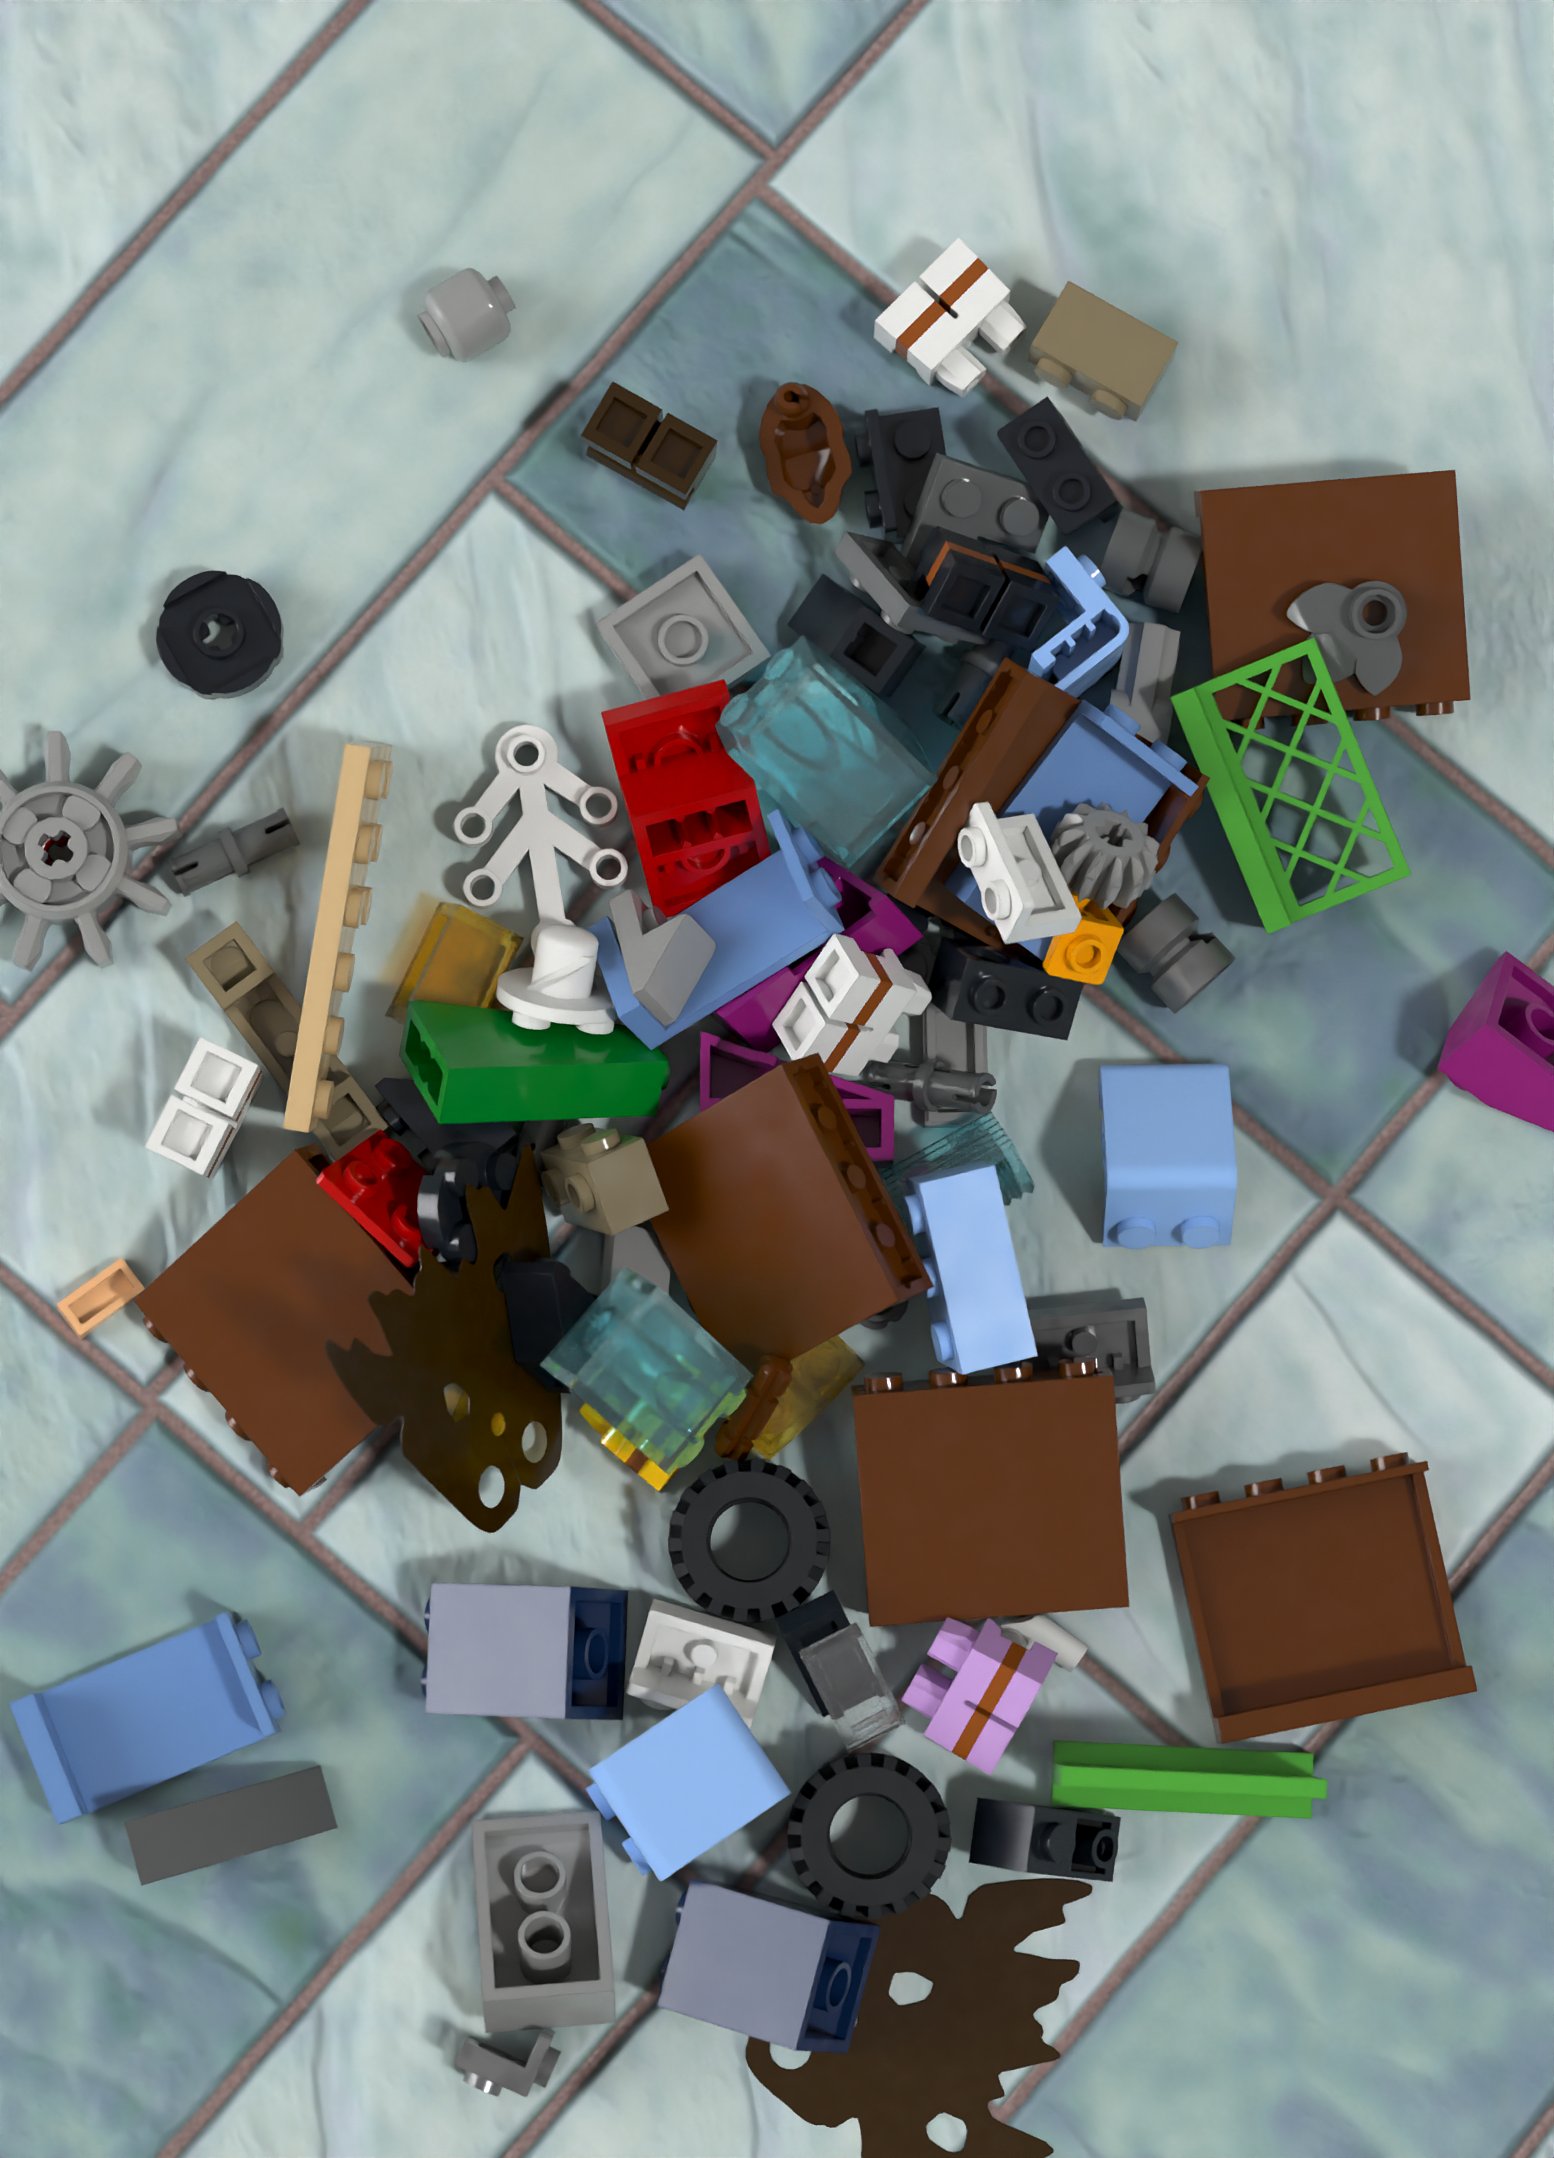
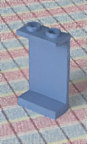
(1085, 763)
(757, 926)
(148, 1717)

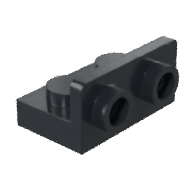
(900, 459)
(1058, 468)

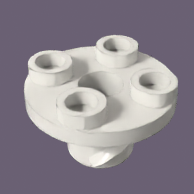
(560, 984)

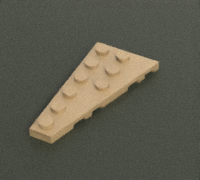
(342, 909)

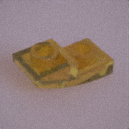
(815, 1383)

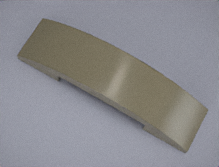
(270, 1024)

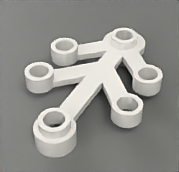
(538, 828)

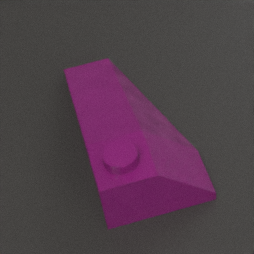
(1506, 1043)

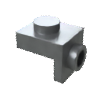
(494, 2069)

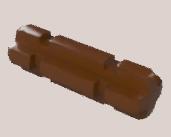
(752, 1415)

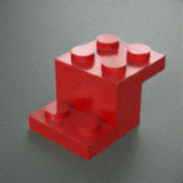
(684, 795)

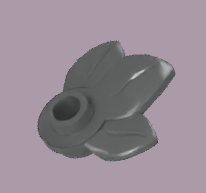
(1344, 637)

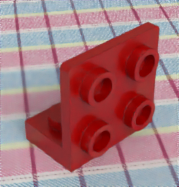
(380, 1191)

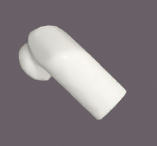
(1044, 1631)

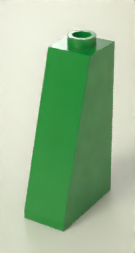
(488, 1069)

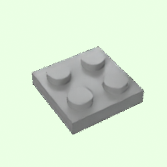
(683, 634)

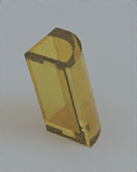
(456, 961)

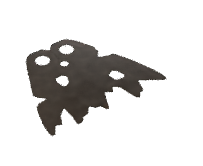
(462, 1336)
(951, 2046)

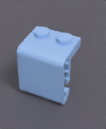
(1095, 628)
(1167, 1155)
(686, 1784)

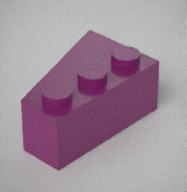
(865, 916)
(730, 1067)

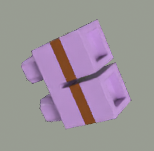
(987, 1697)

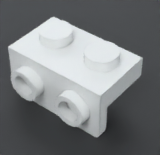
(1017, 876)
(693, 1651)

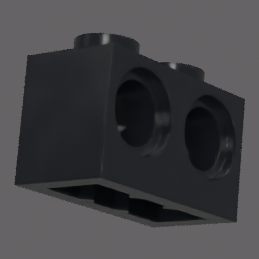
(1002, 989)

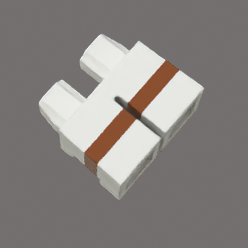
(946, 314)
(850, 1007)
(215, 1101)

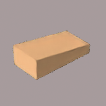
(100, 1298)

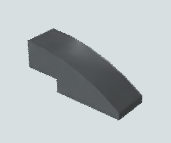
(230, 1825)

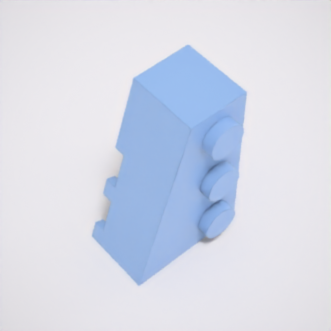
(969, 1255)

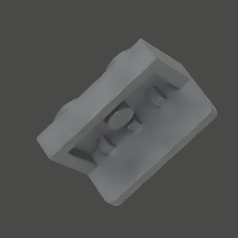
(1105, 1330)

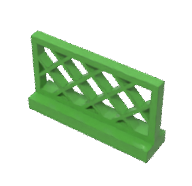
(1238, 806)
(1184, 1779)

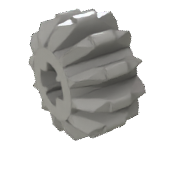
(1104, 855)

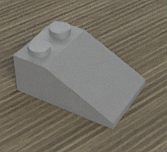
(543, 1922)

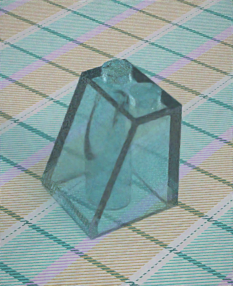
(826, 750)
(649, 1371)

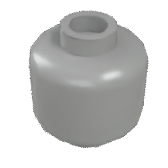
(467, 315)

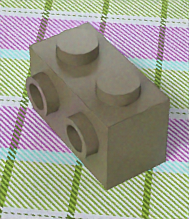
(1101, 353)
(602, 1179)

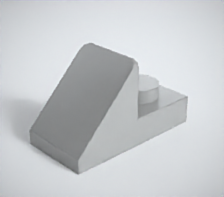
(660, 955)

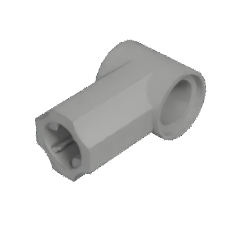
(1147, 678)

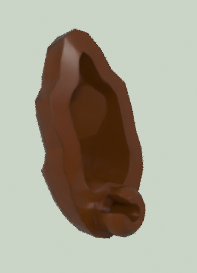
(805, 451)

